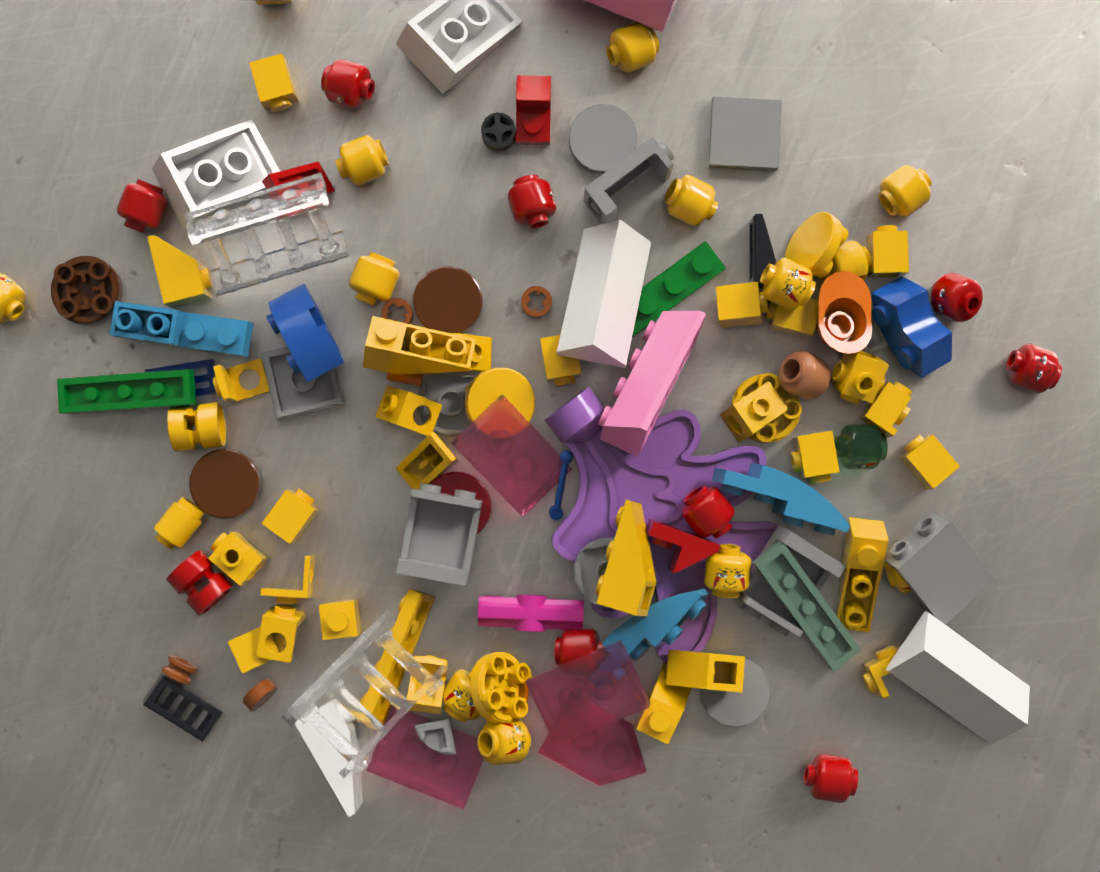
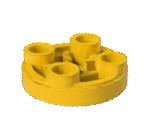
(817, 243)
(495, 382)
(782, 425)
(500, 687)

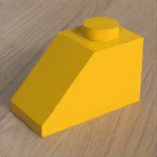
(179, 275)
(665, 708)

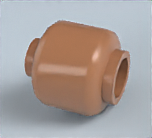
(804, 375)

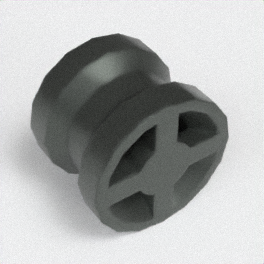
(497, 125)

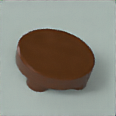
(85, 290)
(448, 300)
(225, 483)

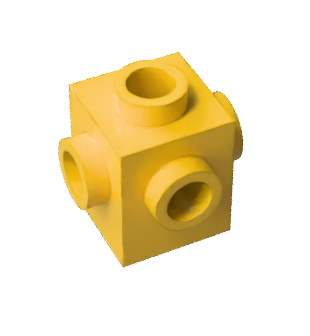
(859, 376)

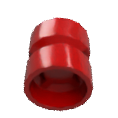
(192, 573)

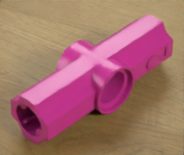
(530, 613)

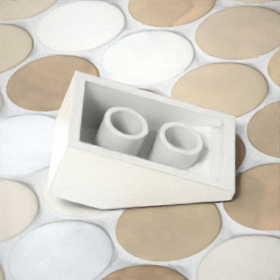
(455, 37)
(214, 169)
(330, 760)

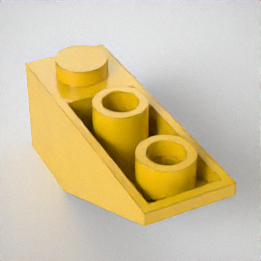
(415, 349)
(630, 568)
(859, 583)

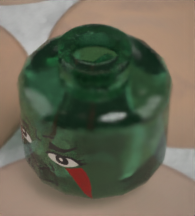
(861, 446)

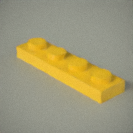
(407, 629)

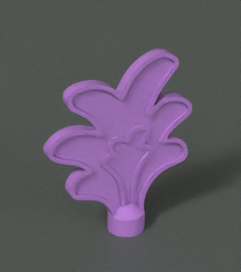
(658, 481)

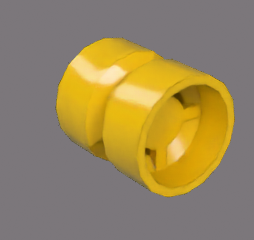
(209, 426)

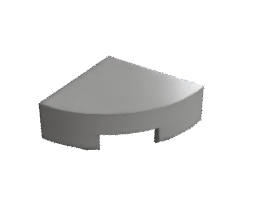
(437, 735)

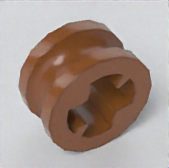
(547, 303)
(400, 304)
(179, 669)

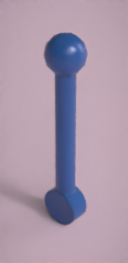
(555, 511)

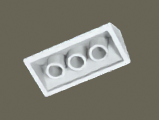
(605, 294)
(961, 680)

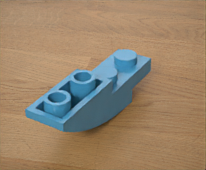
(181, 329)
(786, 494)
(660, 625)

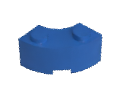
(911, 326)
(304, 333)

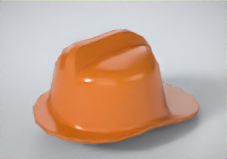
(844, 313)

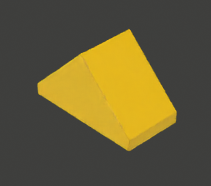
(426, 461)

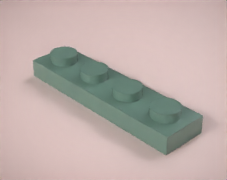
(806, 605)

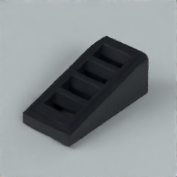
(760, 249)
(163, 710)

